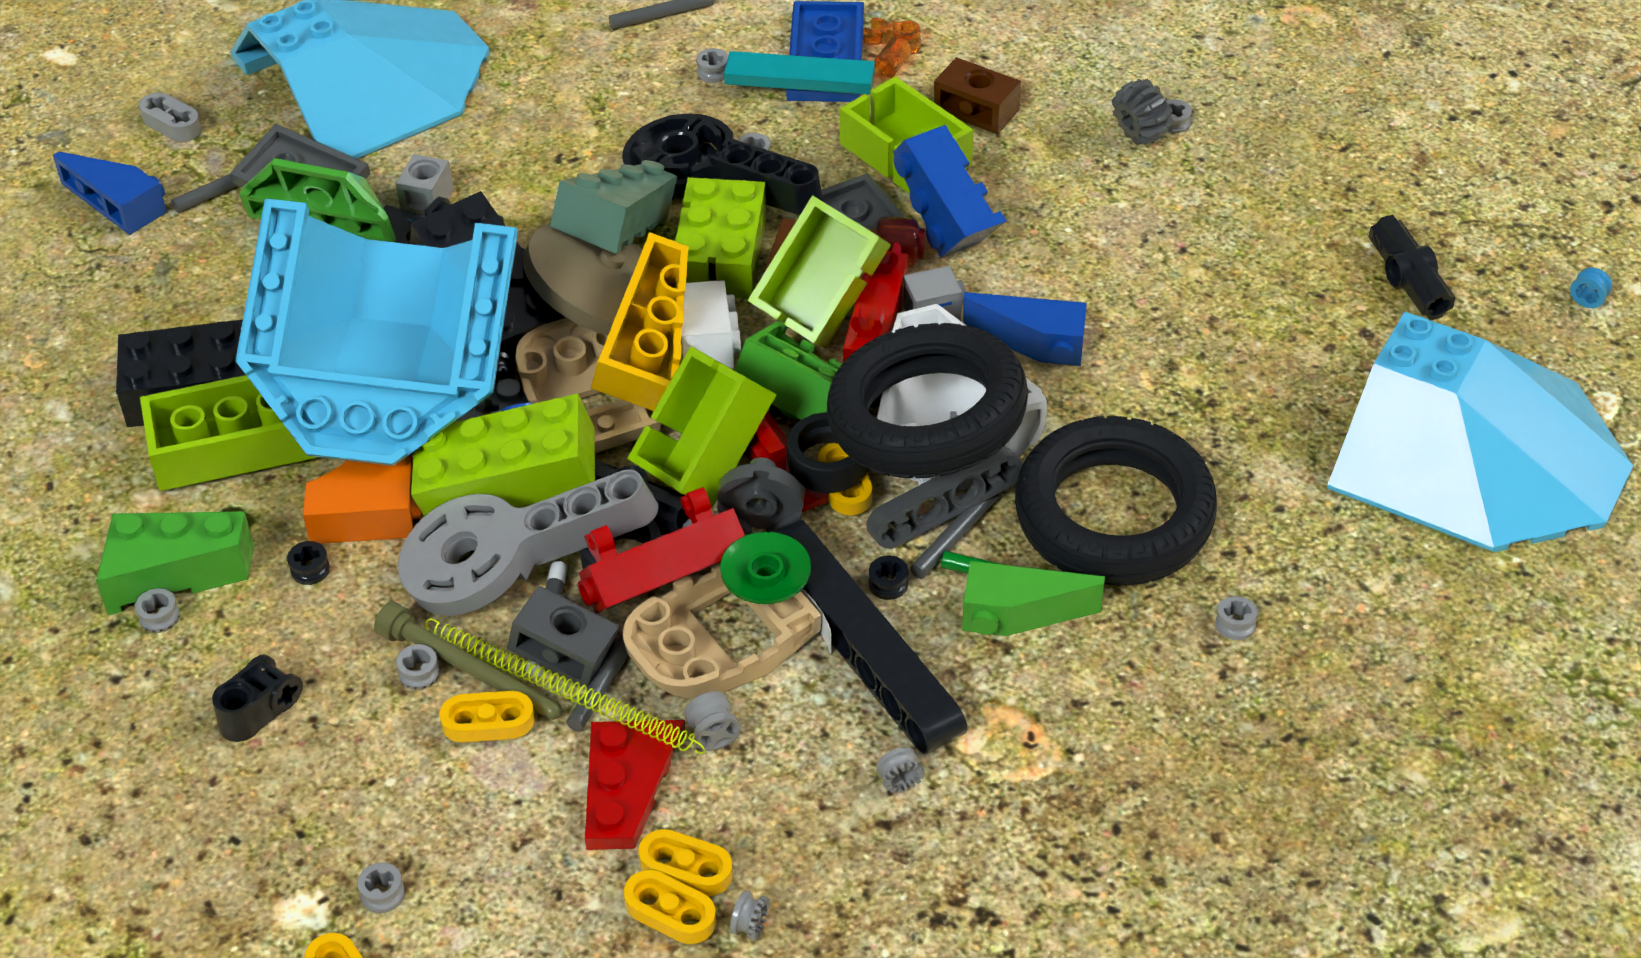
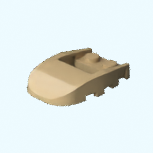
(561, 362)
(683, 656)

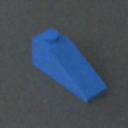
(113, 189)
(1031, 326)

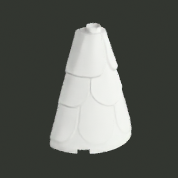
(932, 397)

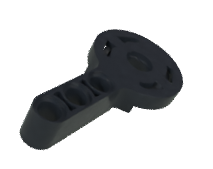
(686, 151)

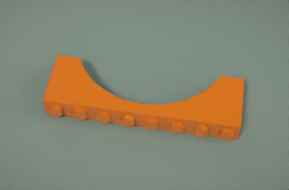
(361, 503)

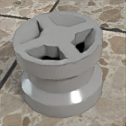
(712, 720)

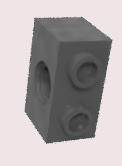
(541, 637)

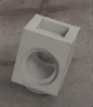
(423, 182)

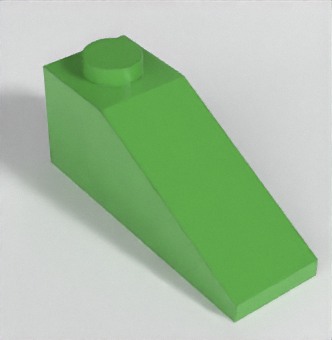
(1022, 599)

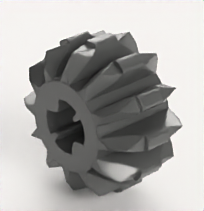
(1142, 111)

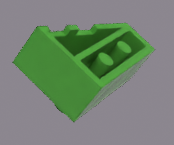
(788, 371)
(172, 554)

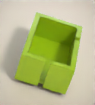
(892, 113)
(725, 227)
(818, 272)
(717, 419)

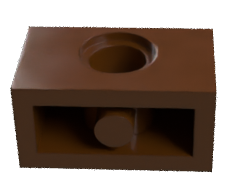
(977, 95)

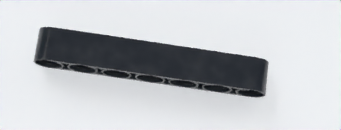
(878, 651)

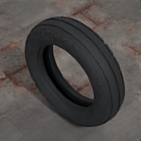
(1125, 443)
(935, 447)

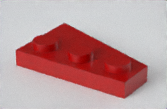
(624, 780)

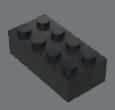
(456, 225)
(173, 360)

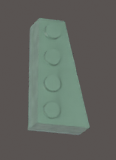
(614, 204)

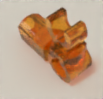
(900, 40)

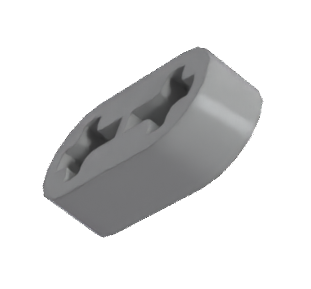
(170, 117)

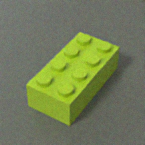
(214, 433)
(508, 454)

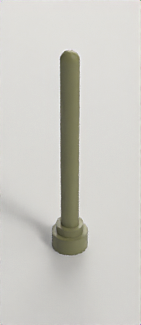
(396, 623)

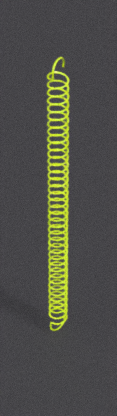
(564, 693)

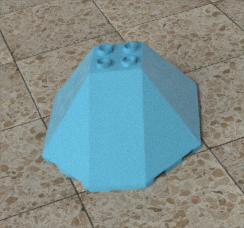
(367, 68)
(371, 339)
(1478, 442)

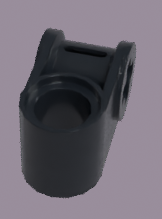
(253, 698)

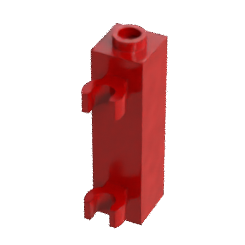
(878, 302)
(659, 562)

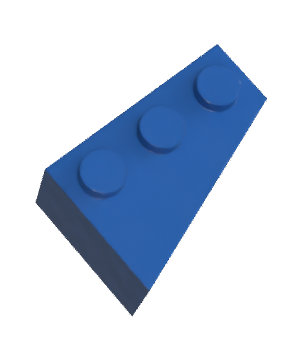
(944, 191)

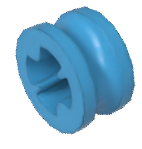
(1586, 295)

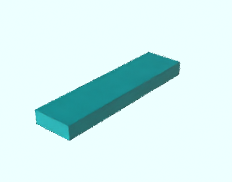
(799, 72)

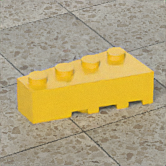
(647, 330)

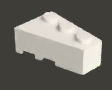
(710, 321)

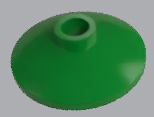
(765, 567)

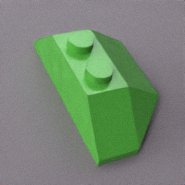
(330, 194)

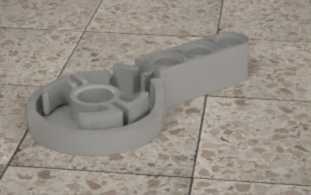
(514, 536)

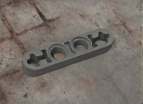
(946, 502)

